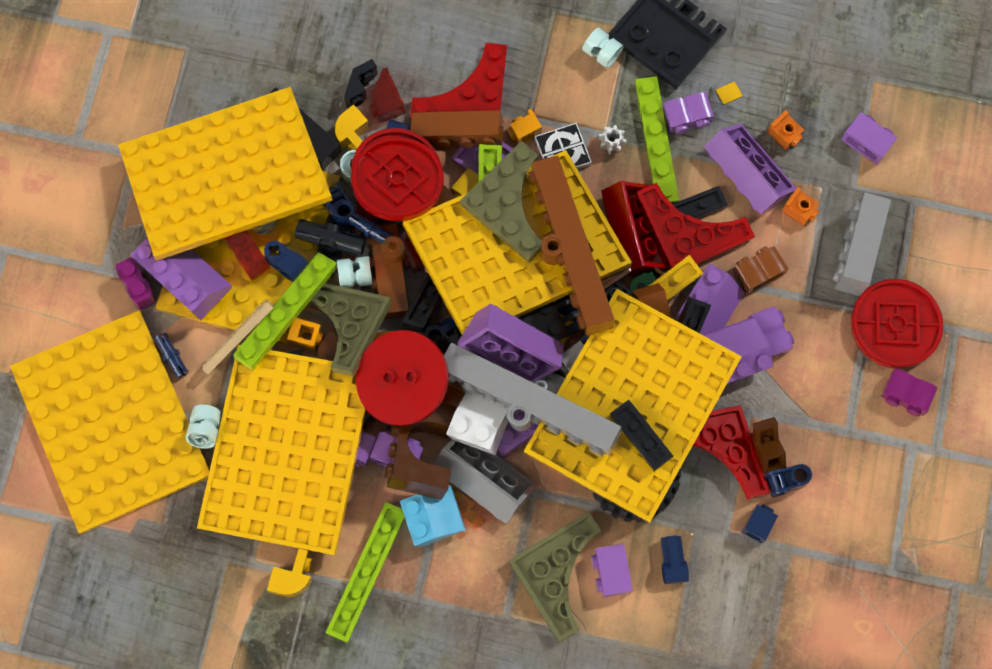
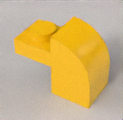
(349, 128)
(292, 582)

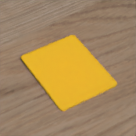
(729, 92)

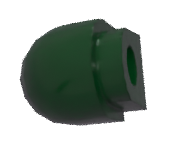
(642, 281)

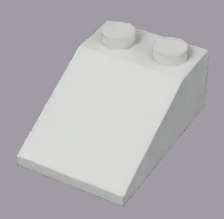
(478, 423)

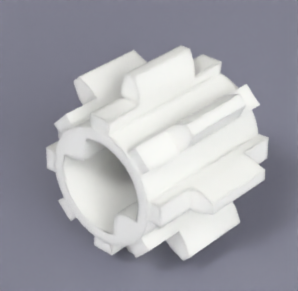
(612, 133)

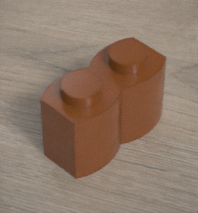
(760, 269)

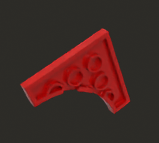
(477, 93)
(685, 235)
(730, 440)

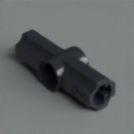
(330, 237)

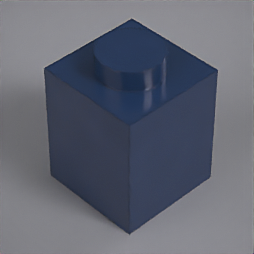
(760, 523)

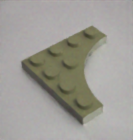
(498, 202)
(356, 319)
(547, 570)

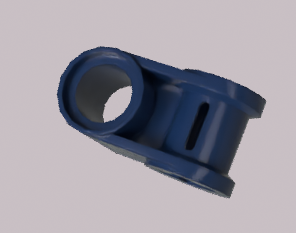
(340, 204)
(287, 263)
(784, 481)

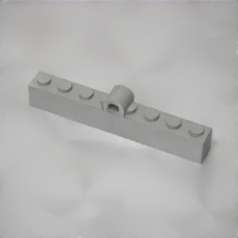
(532, 400)

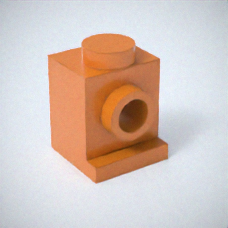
(783, 137)
(798, 213)

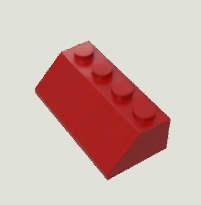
(632, 227)

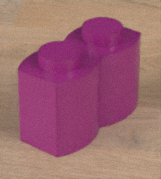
(136, 283)
(909, 392)

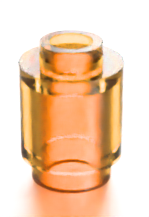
(391, 256)

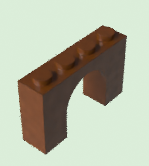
(406, 470)

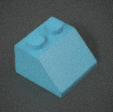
(432, 518)

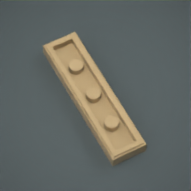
(236, 337)

